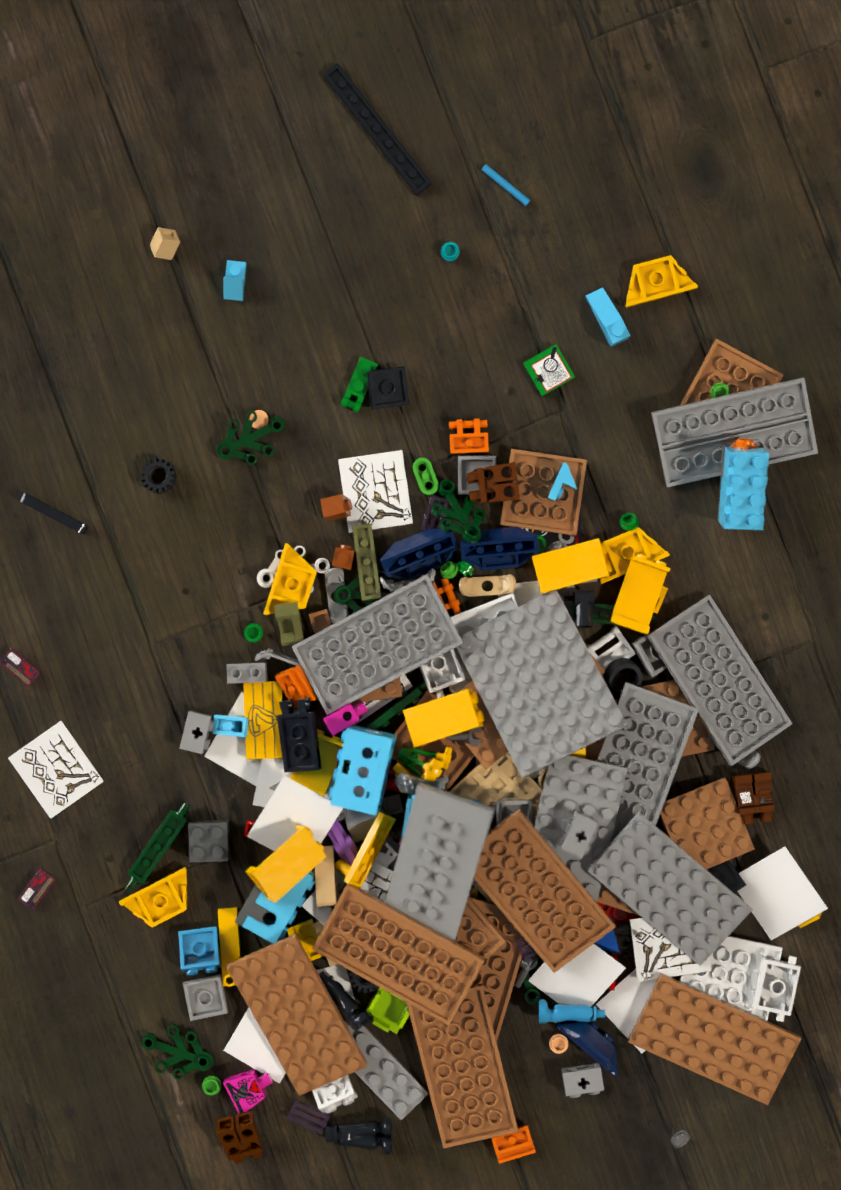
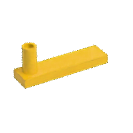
(368, 852)
(229, 941)

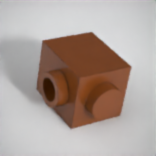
(336, 507)
(343, 557)

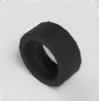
(617, 665)

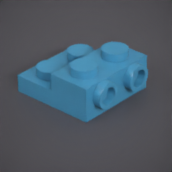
(199, 950)

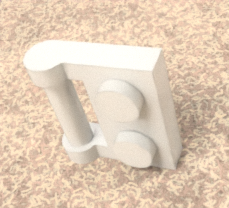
(619, 650)

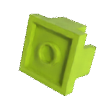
(388, 1011)

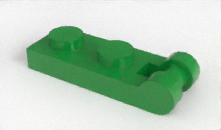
(358, 385)

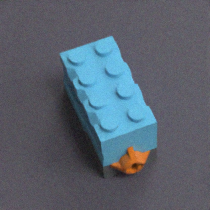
(742, 485)

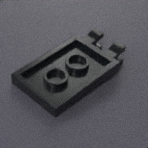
(298, 736)

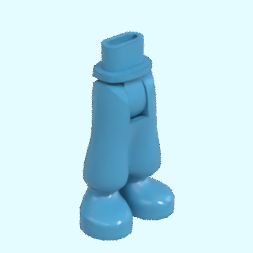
(565, 1012)

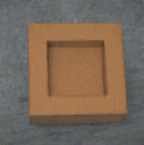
(320, 620)

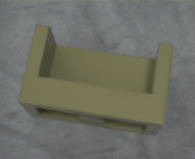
(289, 623)

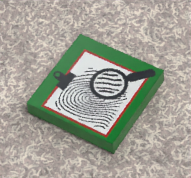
(549, 370)

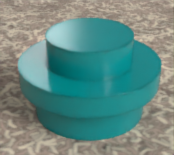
(450, 251)

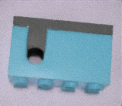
(256, 906)

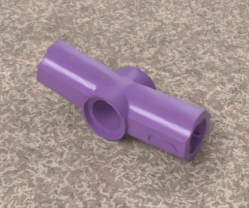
(343, 843)

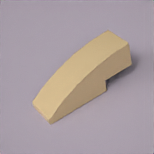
(326, 879)

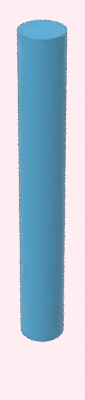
(506, 185)

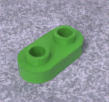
(425, 476)

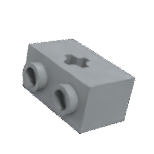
(247, 672)
(189, 740)
(579, 823)
(573, 1075)

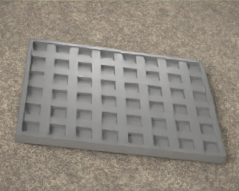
(539, 683)

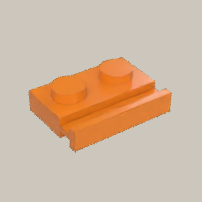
(295, 684)
(513, 1144)

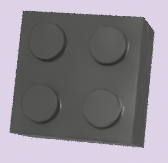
(209, 841)

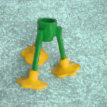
(432, 769)

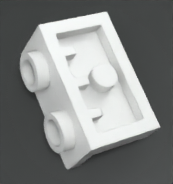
(334, 1094)

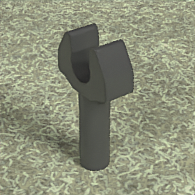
(467, 736)
(526, 965)

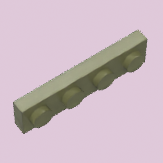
(366, 562)

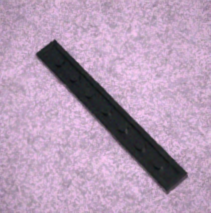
(377, 129)

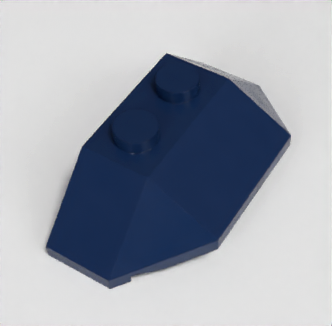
(500, 548)
(419, 554)
(593, 1042)

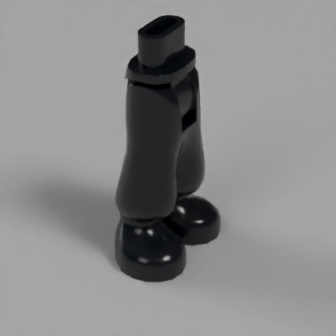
(346, 1004)
(362, 1135)

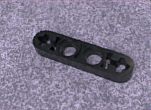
(53, 513)

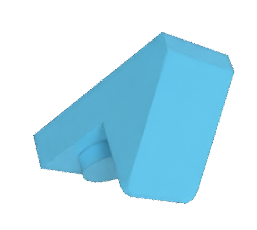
(234, 280)
(563, 478)
(230, 725)

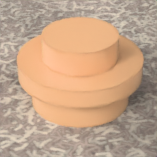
(261, 421)
(558, 1043)

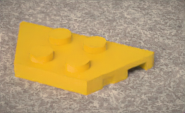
(657, 280)
(629, 544)
(291, 582)
(160, 900)

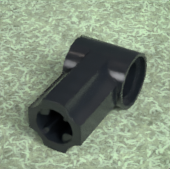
(584, 603)

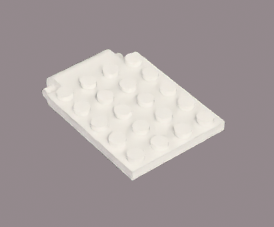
(449, 668)
(750, 977)

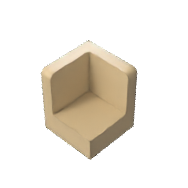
(164, 243)

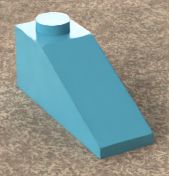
(607, 317)

